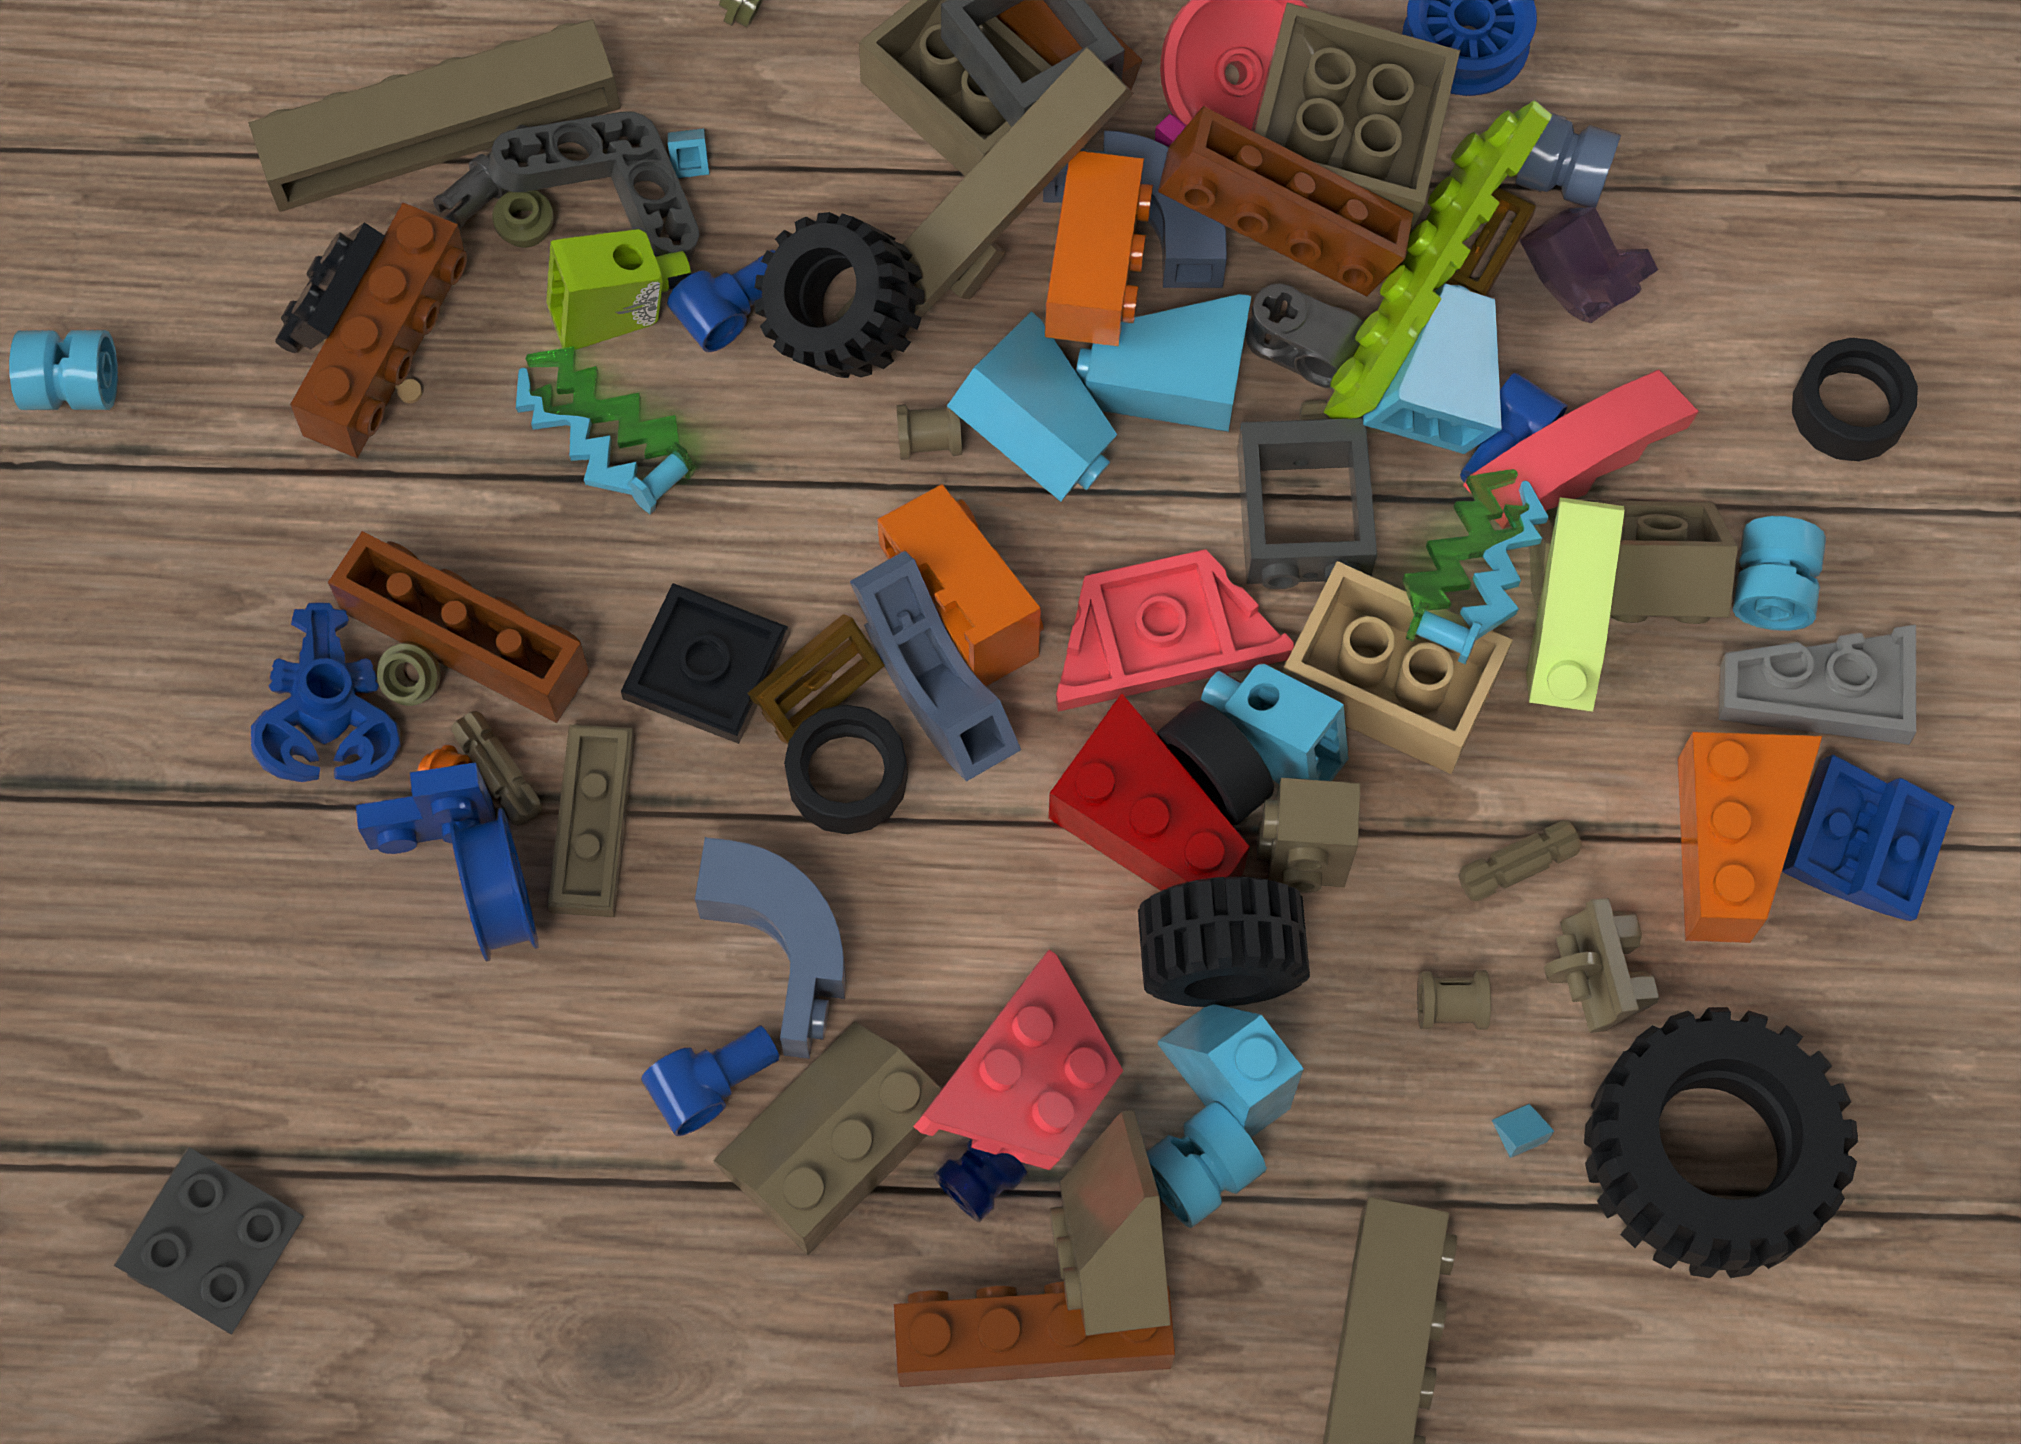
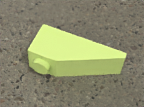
(1575, 605)

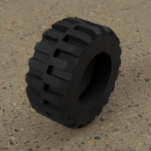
(1778, 1084)

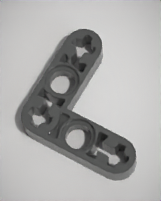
(621, 163)

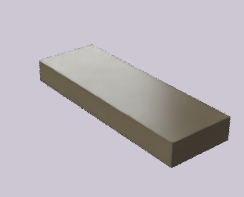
(591, 821)

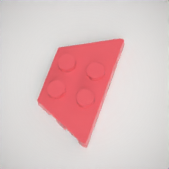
(1162, 629)
(1029, 1074)

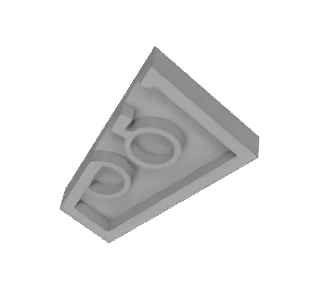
(1834, 688)

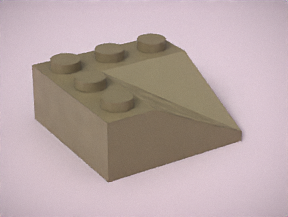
(1358, 102)

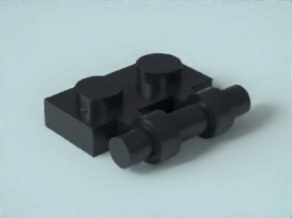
(329, 288)

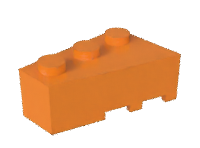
(1097, 249)
(971, 586)
(1737, 826)

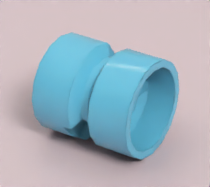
(55, 370)
(1779, 573)
(1202, 1164)

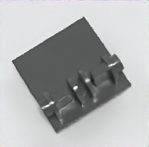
(209, 1241)

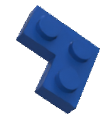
(436, 799)

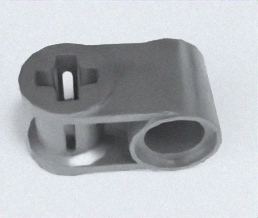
(1309, 337)

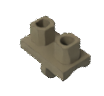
(1596, 965)

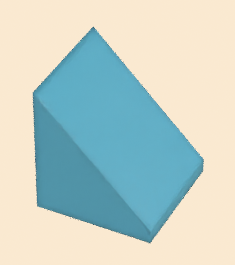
(688, 153)
(1522, 1130)

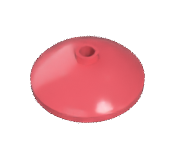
(1207, 39)

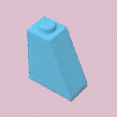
(1172, 364)
(1449, 379)
(1036, 410)
(1235, 1062)

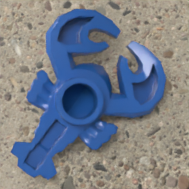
(323, 707)

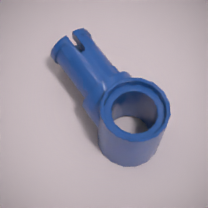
(718, 306)
(1523, 413)
(693, 1086)

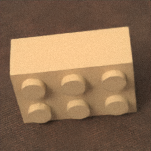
(1392, 687)

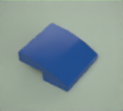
(1868, 839)

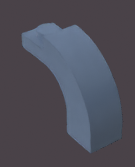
(1190, 242)
(929, 672)
(773, 895)

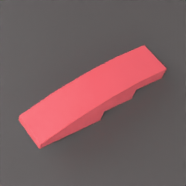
(1592, 441)

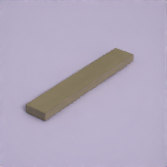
(1012, 174)

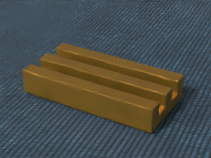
(1524, 215)
(802, 662)

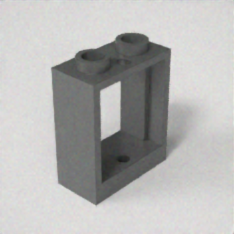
(992, 73)
(1304, 446)

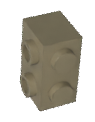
(1310, 833)

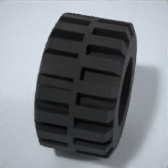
(798, 282)
(1223, 942)

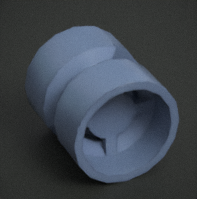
(1570, 161)

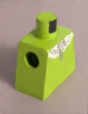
(608, 285)

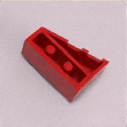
(1143, 806)

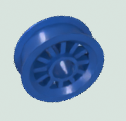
(1487, 55)
(493, 885)

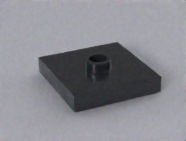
(704, 662)

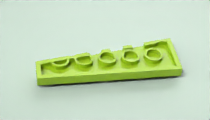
(1433, 256)

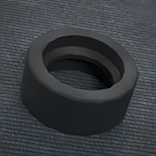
(1873, 362)
(839, 723)
(1219, 760)

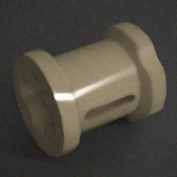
(928, 431)
(1454, 1000)

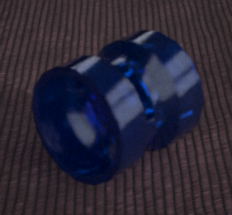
(979, 1179)

